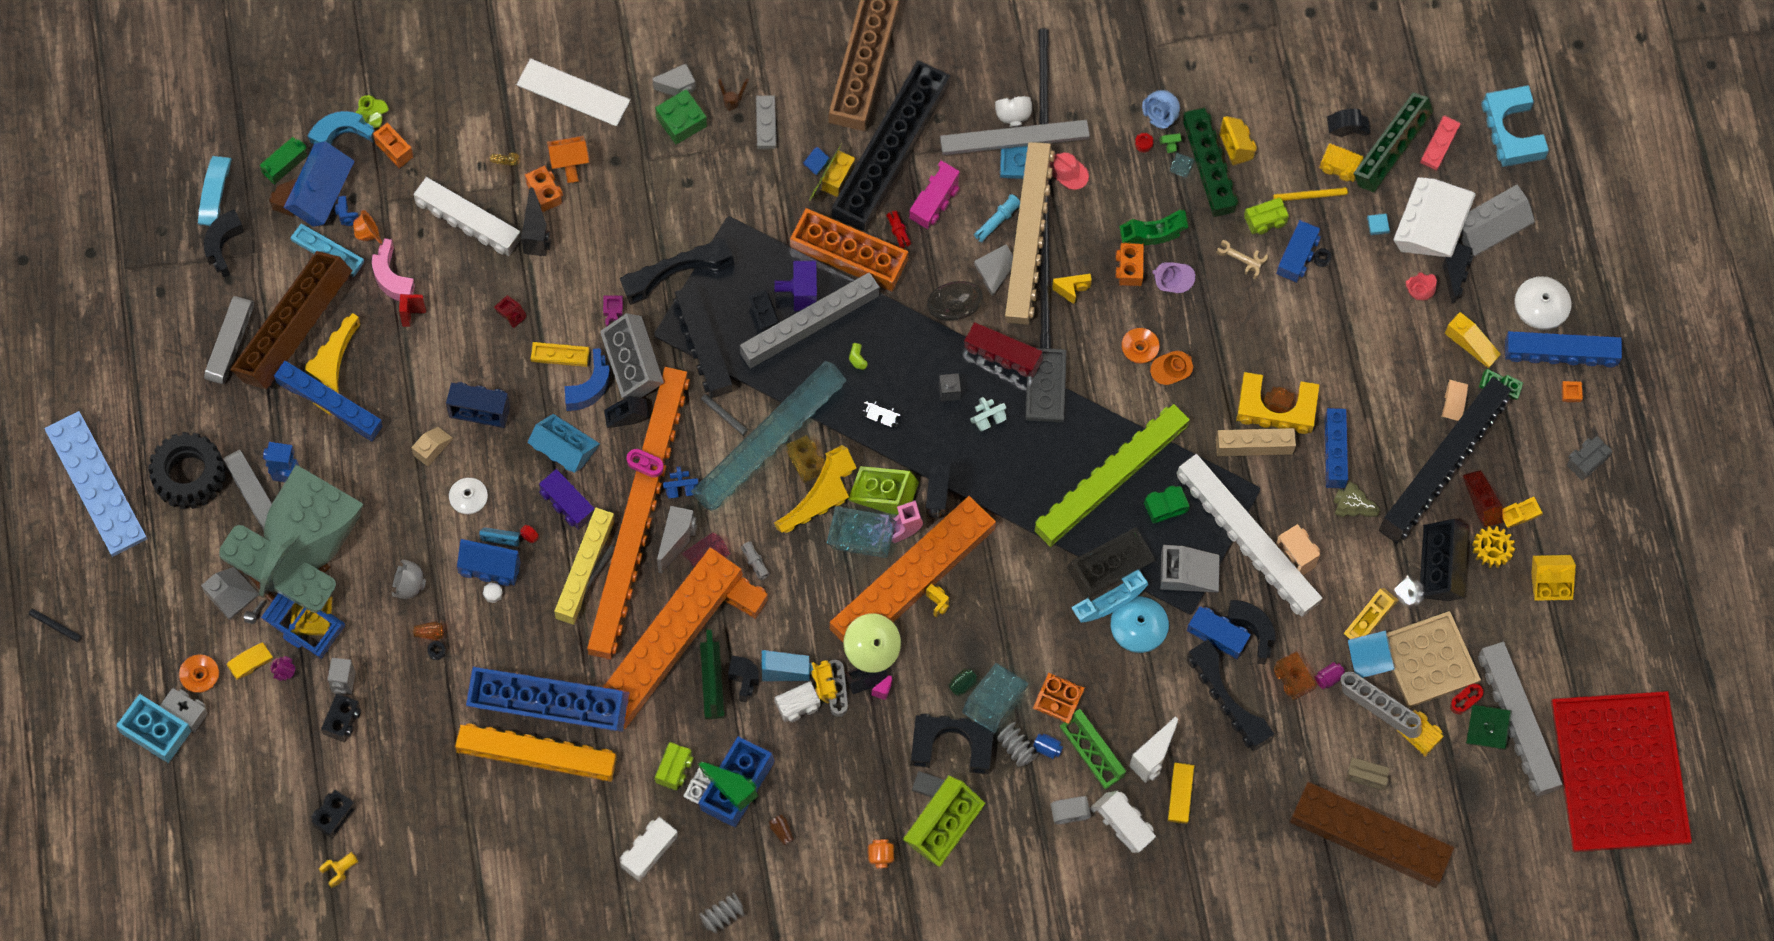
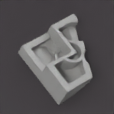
(995, 267)

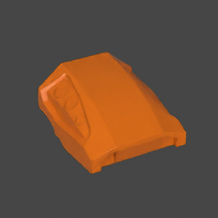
(1058, 698)

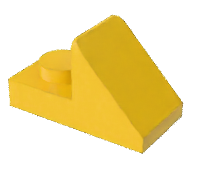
(1067, 285)

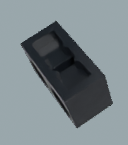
(337, 717)
(337, 816)

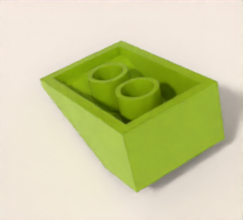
(883, 488)

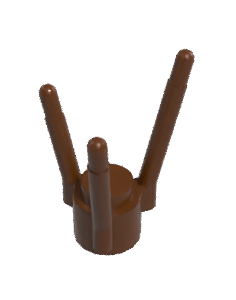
(732, 99)

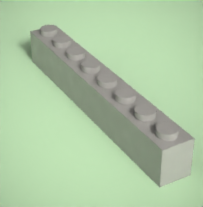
(809, 320)
(1523, 725)

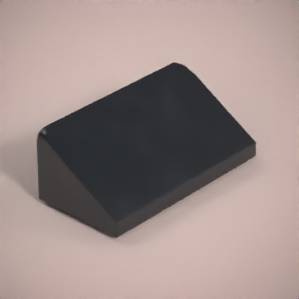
(861, 680)

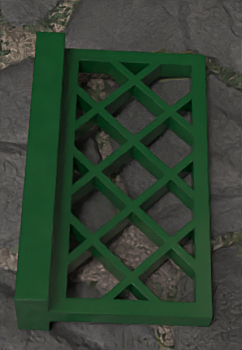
(712, 678)

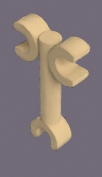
(1253, 264)

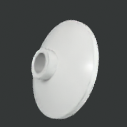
(468, 504)

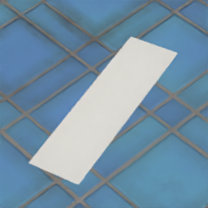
(573, 92)

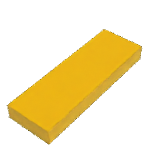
(560, 354)
(1180, 793)

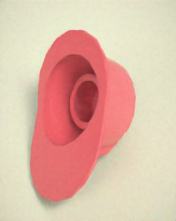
(1069, 171)

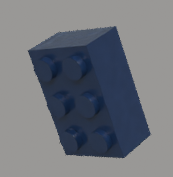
(478, 404)

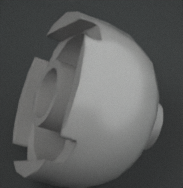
(408, 580)

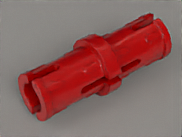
(898, 229)

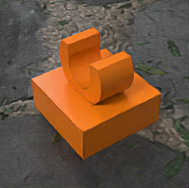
(1571, 391)

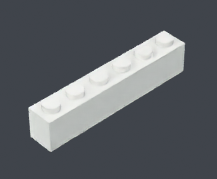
(467, 217)

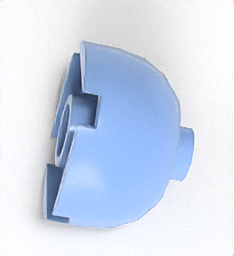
(1161, 108)

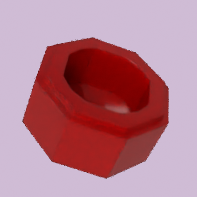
(529, 534)

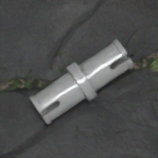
(755, 560)

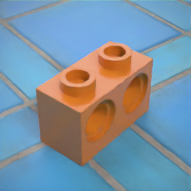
(393, 145)
(544, 188)
(1133, 264)

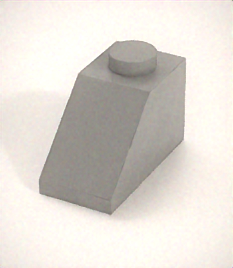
(675, 81)

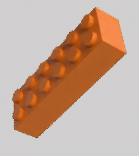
(848, 249)

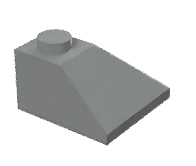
(229, 591)

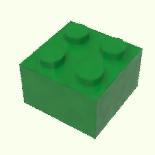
(681, 117)

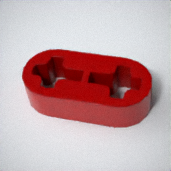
(1463, 695)

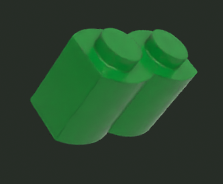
(1166, 504)

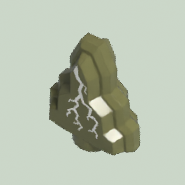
(1353, 502)

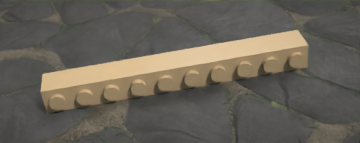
(1028, 233)

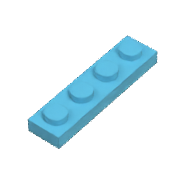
(315, 242)

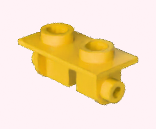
(825, 689)

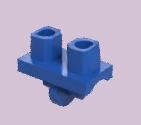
(671, 487)

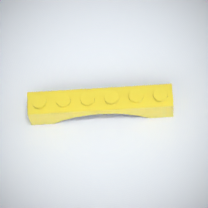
(577, 581)

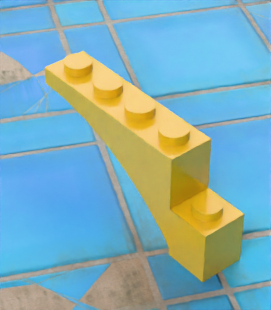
(328, 359)
(825, 493)

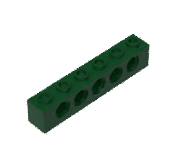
(1393, 142)
(1218, 204)

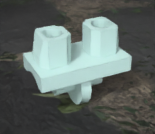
(981, 419)

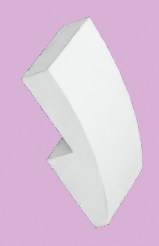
(697, 787)

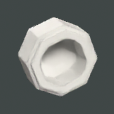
(492, 592)

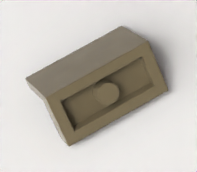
(1368, 774)

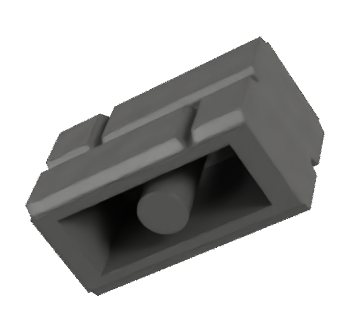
(1589, 457)

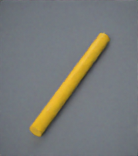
(1311, 194)

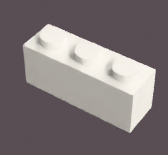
(648, 848)

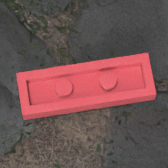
(1440, 143)

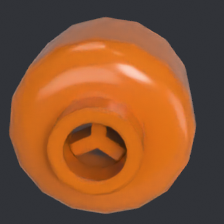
(881, 853)

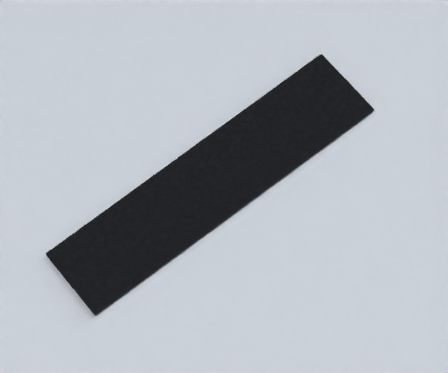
(1007, 469)

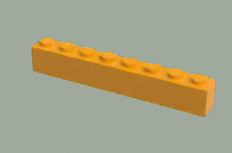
(535, 752)

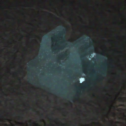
(1181, 165)

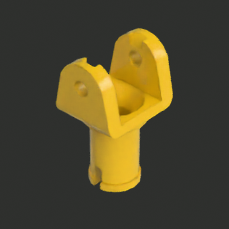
(340, 868)

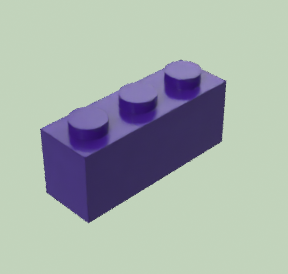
(566, 499)

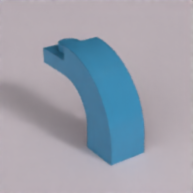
(340, 122)

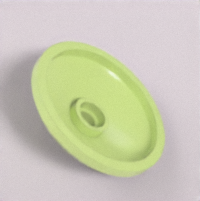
(860, 642)

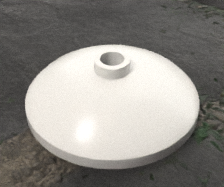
(1540, 312)

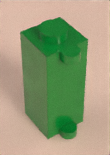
(284, 160)

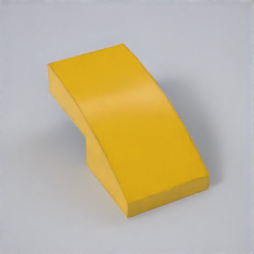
(1521, 513)
(249, 660)

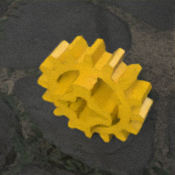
(1490, 539)

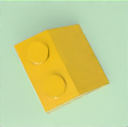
(1237, 140)

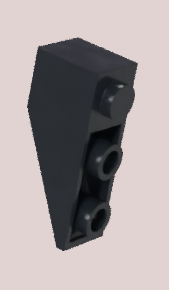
(1454, 270)

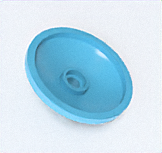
(1140, 636)

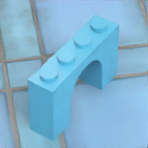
(1512, 149)

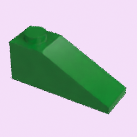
(732, 785)

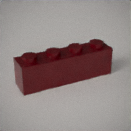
(1003, 349)

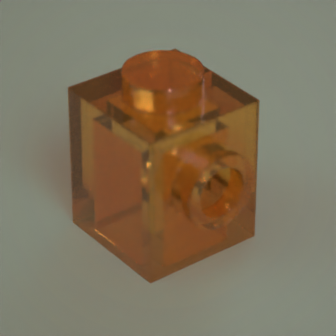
(1279, 400)

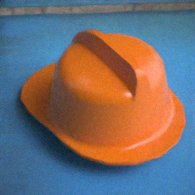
(365, 228)
(1171, 367)

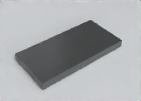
(1047, 388)

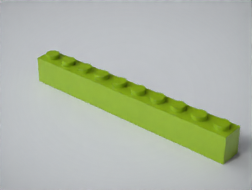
(1111, 475)

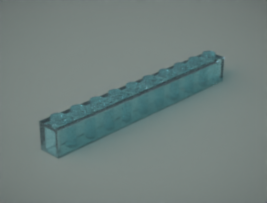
(768, 436)

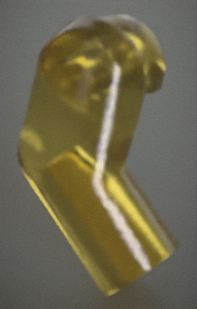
(504, 160)

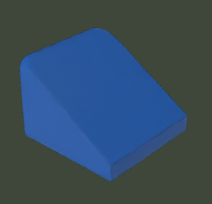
(817, 161)

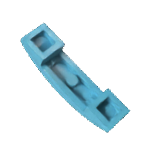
(213, 190)
(1112, 600)

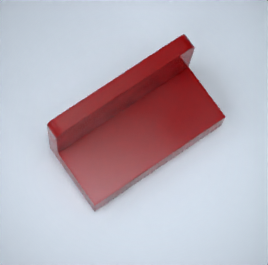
(410, 304)

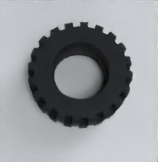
(180, 448)

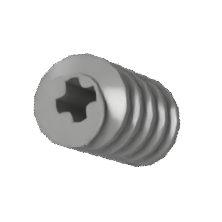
(1016, 745)
(722, 914)

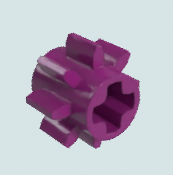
(282, 668)

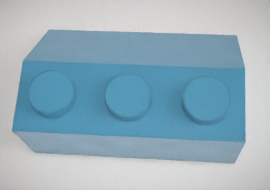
(562, 443)

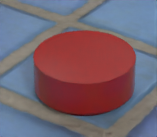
(1144, 142)

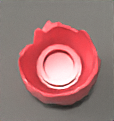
(1422, 286)

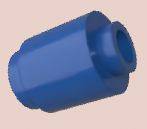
(1048, 746)

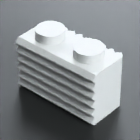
(797, 702)

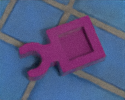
(612, 308)

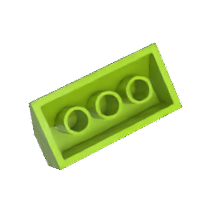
(944, 821)

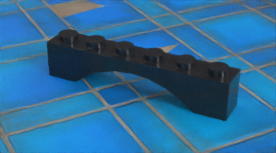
(708, 256)
(1251, 727)

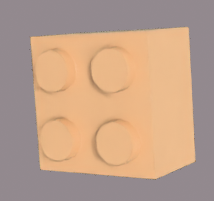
(1299, 549)

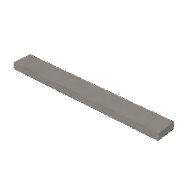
(1014, 137)

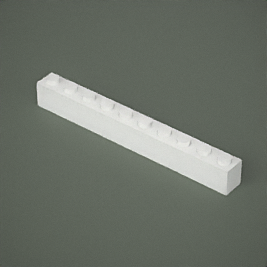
(1248, 535)

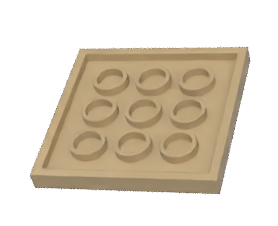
(1431, 659)

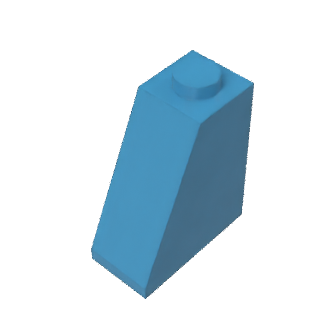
(785, 666)

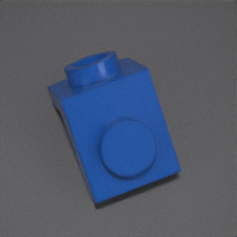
(342, 210)

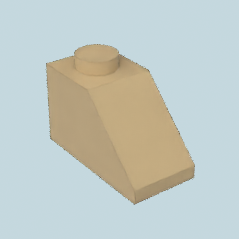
(431, 445)

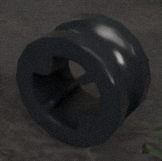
(1320, 262)
(440, 645)

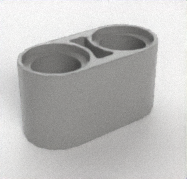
(1070, 810)

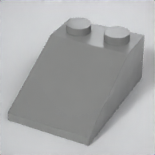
(676, 536)

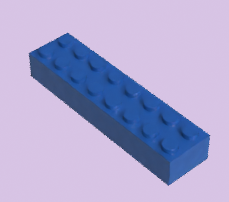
(547, 699)

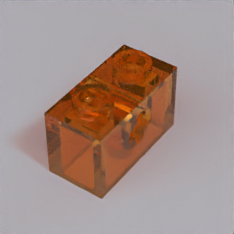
(1294, 666)

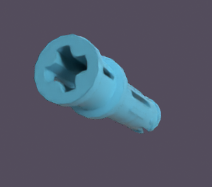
(1003, 212)

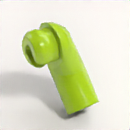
(855, 357)

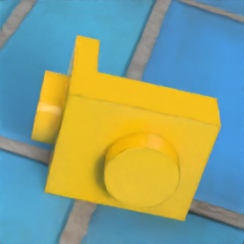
(938, 596)

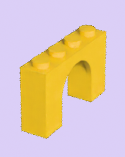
(1253, 411)

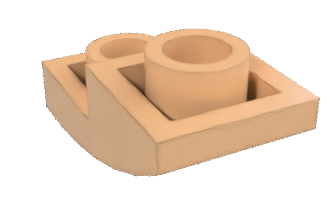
(1455, 400)

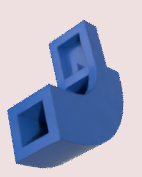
(588, 393)

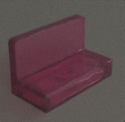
(698, 550)

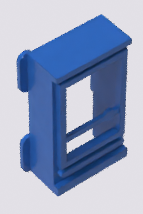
(278, 610)

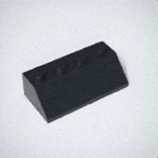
(1444, 560)

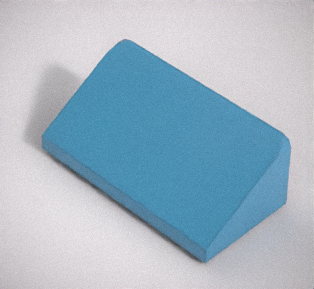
(500, 536)

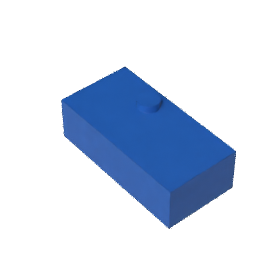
(319, 184)
(743, 759)

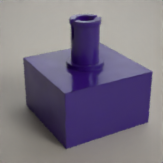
(802, 285)

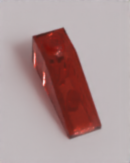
(1484, 499)

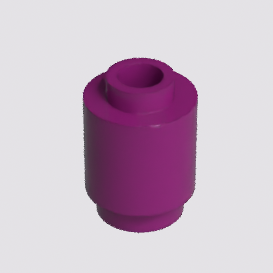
(1329, 675)

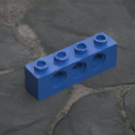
(1336, 448)

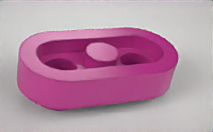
(645, 463)

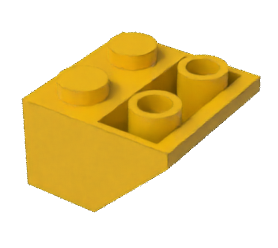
(1553, 577)

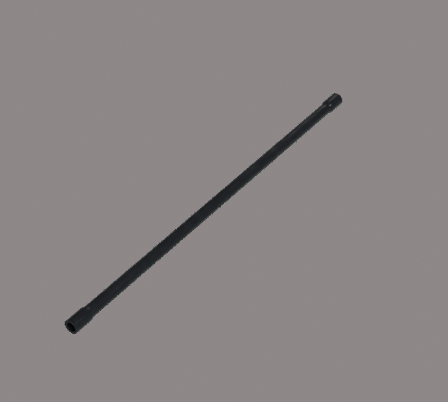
(1045, 336)

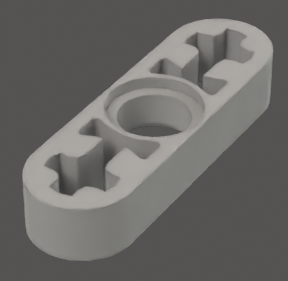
(843, 701)

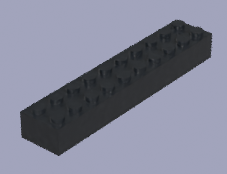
(890, 145)
(1445, 461)

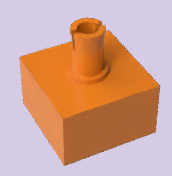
(568, 154)

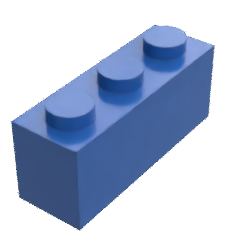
(1299, 251)
(1218, 631)

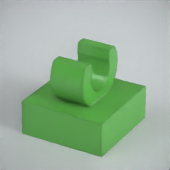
(1170, 141)

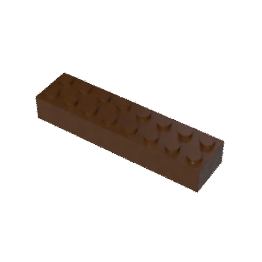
(291, 319)
(1372, 835)

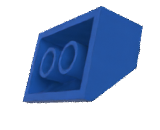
(488, 562)

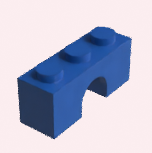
(279, 460)

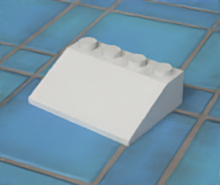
(1433, 218)

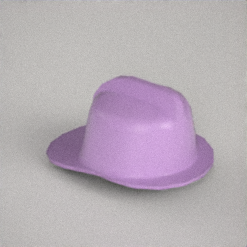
(1174, 277)

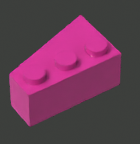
(935, 196)

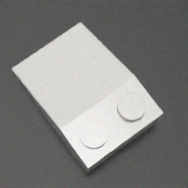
(1149, 758)

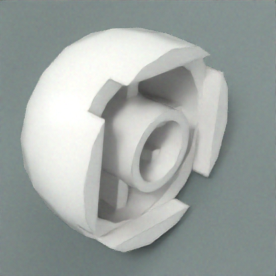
(1014, 110)

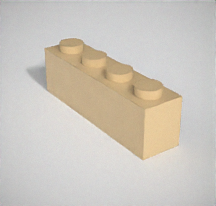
(1255, 442)

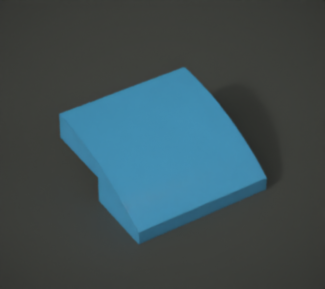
(1371, 654)

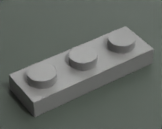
(766, 122)

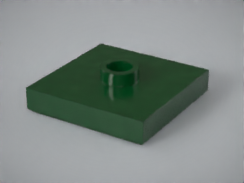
(1489, 727)

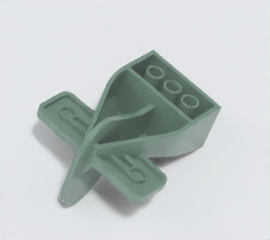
(300, 535)

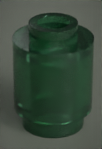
(962, 682)

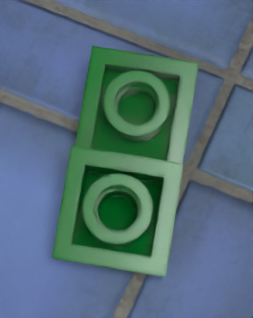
(1512, 383)

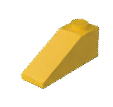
(1472, 339)
(1372, 614)

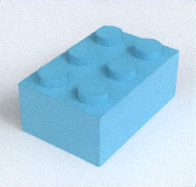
(153, 728)

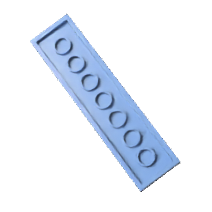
(95, 484)

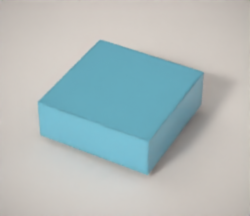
(1378, 224)

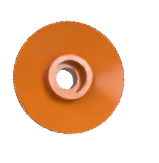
(1143, 338)
(192, 667)

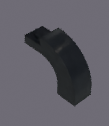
(217, 235)
(1258, 622)

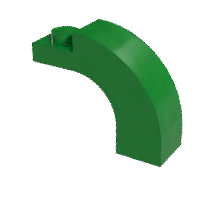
(1154, 231)

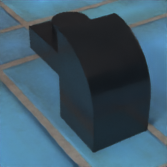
(1347, 121)
(744, 671)

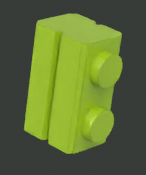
(1266, 216)
(673, 766)

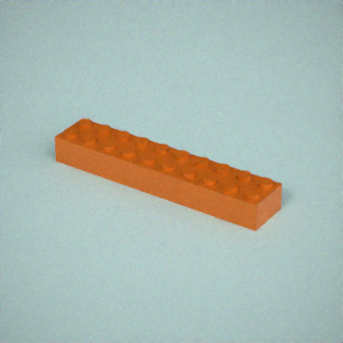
(920, 566)
(674, 630)

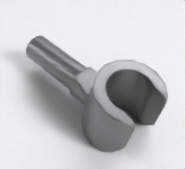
(250, 617)

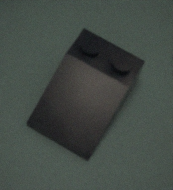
(534, 234)

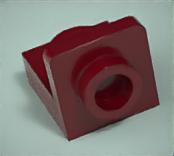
(511, 311)

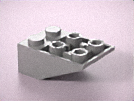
(1189, 569)

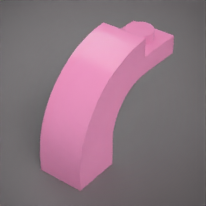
(388, 281)
(907, 521)

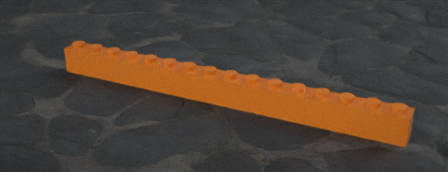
(637, 517)

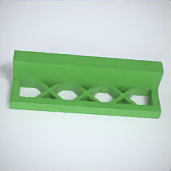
(1098, 744)

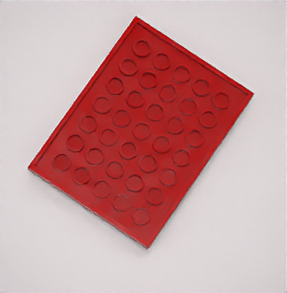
(1620, 771)

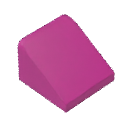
(882, 689)

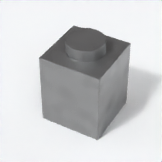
(949, 387)

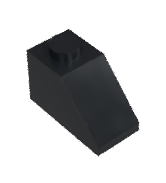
(626, 412)

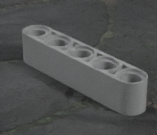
(229, 340)
(248, 485)
(1384, 712)

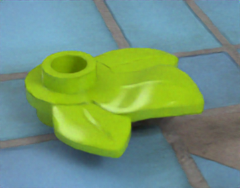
(372, 113)

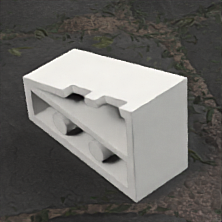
(1124, 820)

